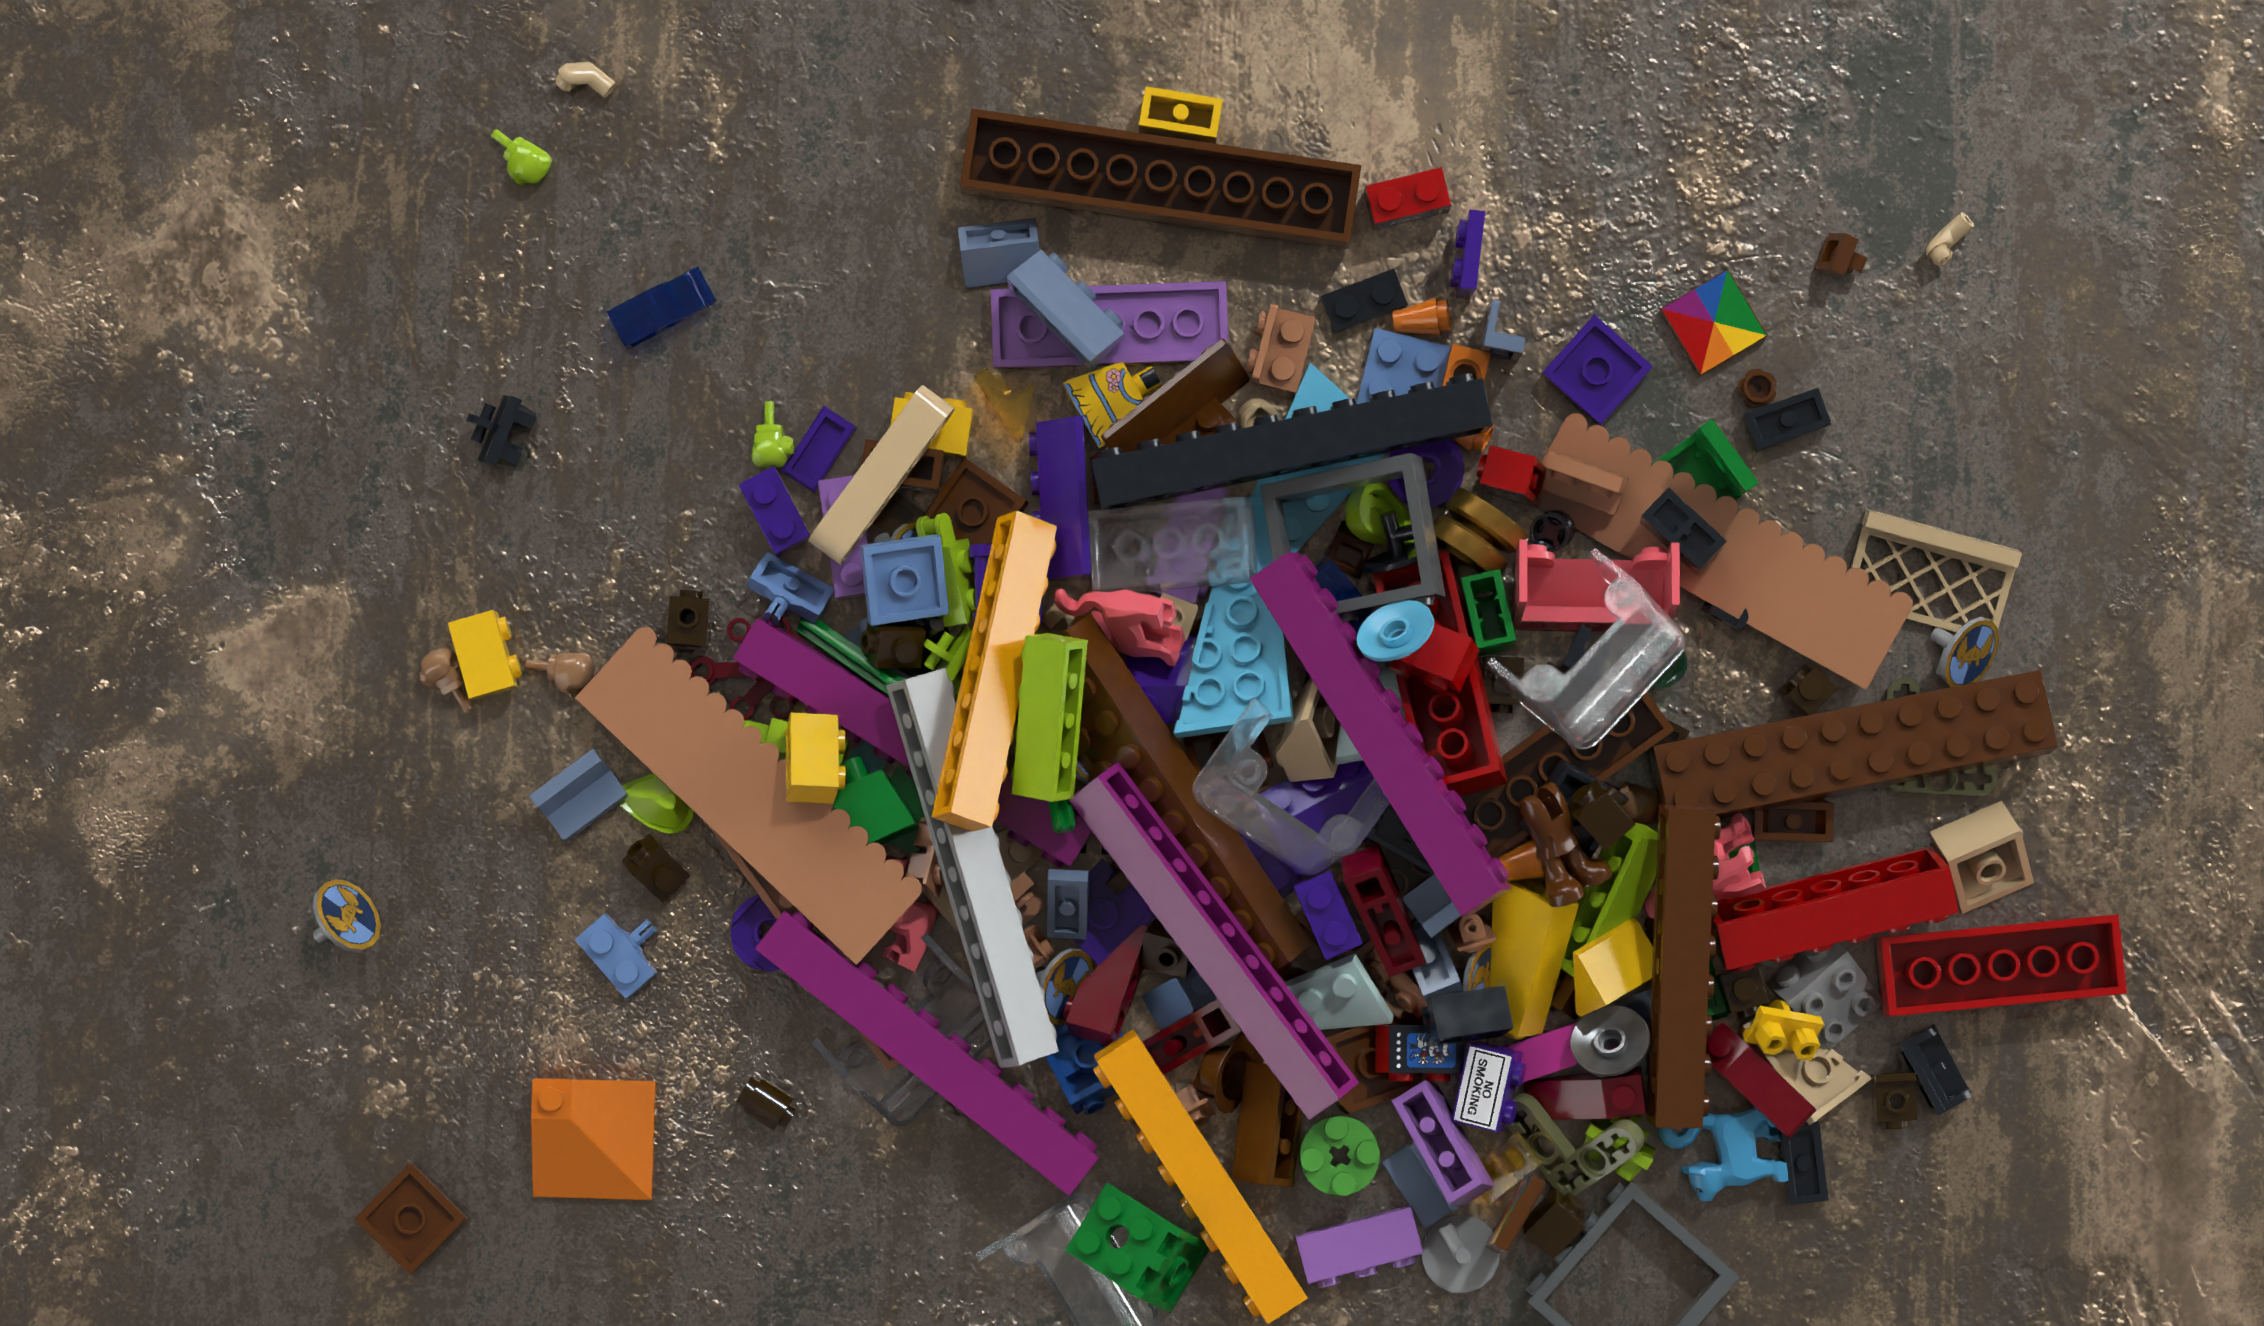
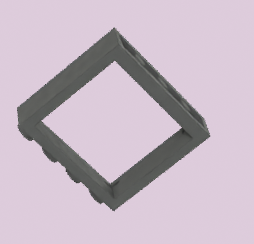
(1406, 466)
(1596, 1225)

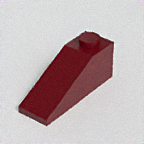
(1382, 910)
(1107, 993)
(1191, 1036)
(1757, 1081)
(1590, 1096)

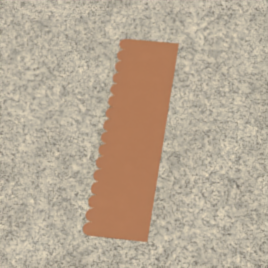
(1783, 587)
(743, 794)

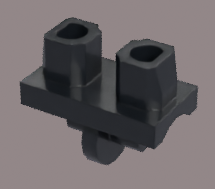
(508, 415)

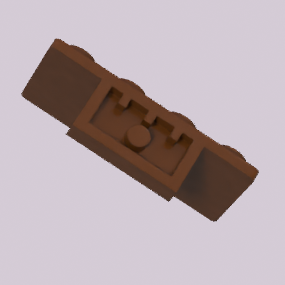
(1184, 403)

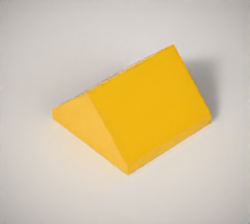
(1611, 966)

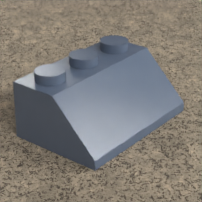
(1066, 308)

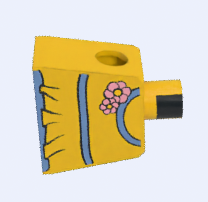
(1108, 396)

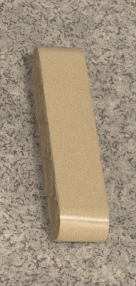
(881, 474)

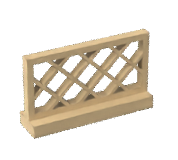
(1944, 543)

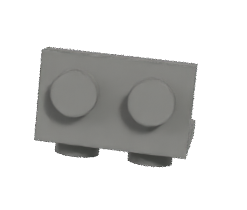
(1828, 987)

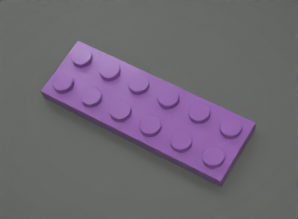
(1160, 325)

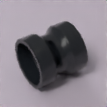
(1546, 534)

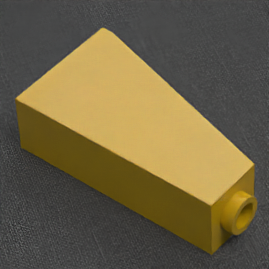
(1528, 952)

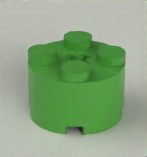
(1361, 1151)

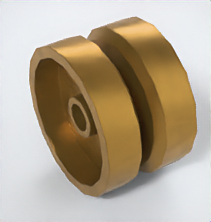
(1480, 529)

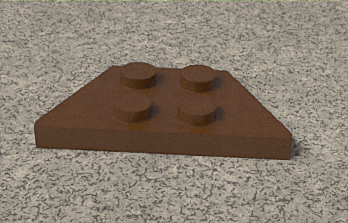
(1358, 1051)

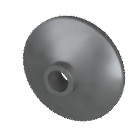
(1606, 1028)

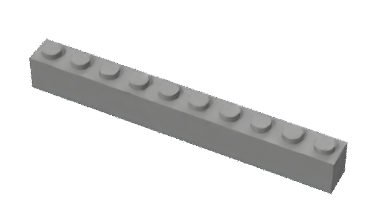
(975, 884)

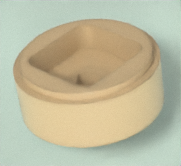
(1254, 409)
(1056, 618)

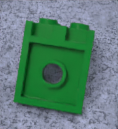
(1712, 461)
(1153, 1262)

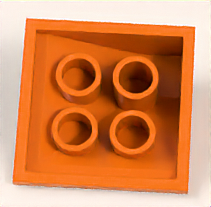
(593, 1138)

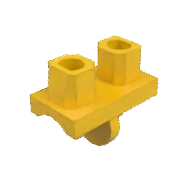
(1781, 1029)

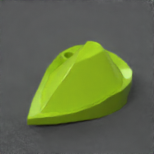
(1364, 512)
(656, 805)

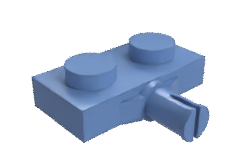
(789, 589)
(619, 953)

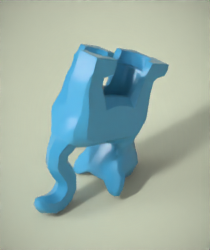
(1736, 1152)

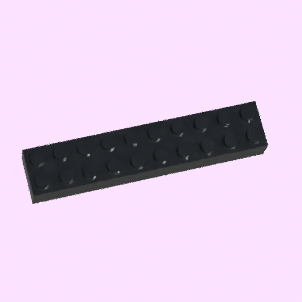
(1291, 444)

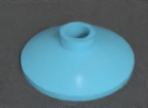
(1395, 630)

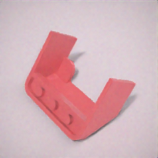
(1571, 592)

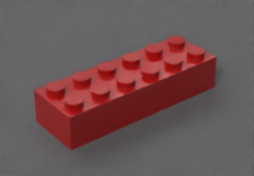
(1453, 724)
(1834, 908)
(2000, 965)

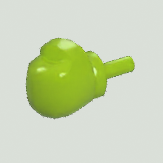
(525, 160)
(769, 443)

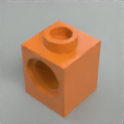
(1466, 357)

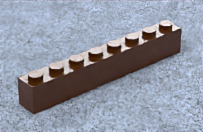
(1682, 966)

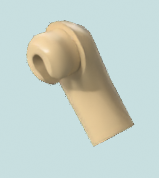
(584, 73)
(1939, 247)

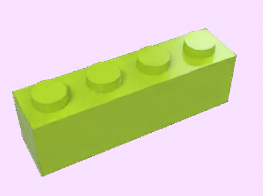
(1049, 717)
(1622, 895)

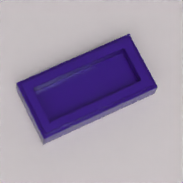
(819, 449)

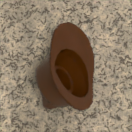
(1223, 1072)

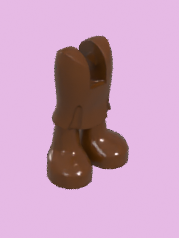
(1554, 836)

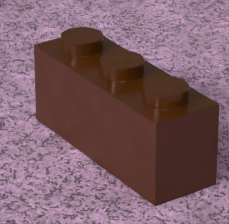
(1266, 1130)

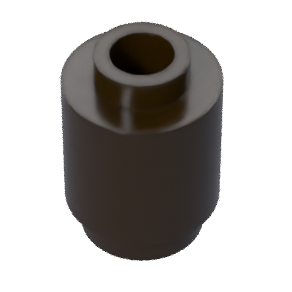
(766, 1103)

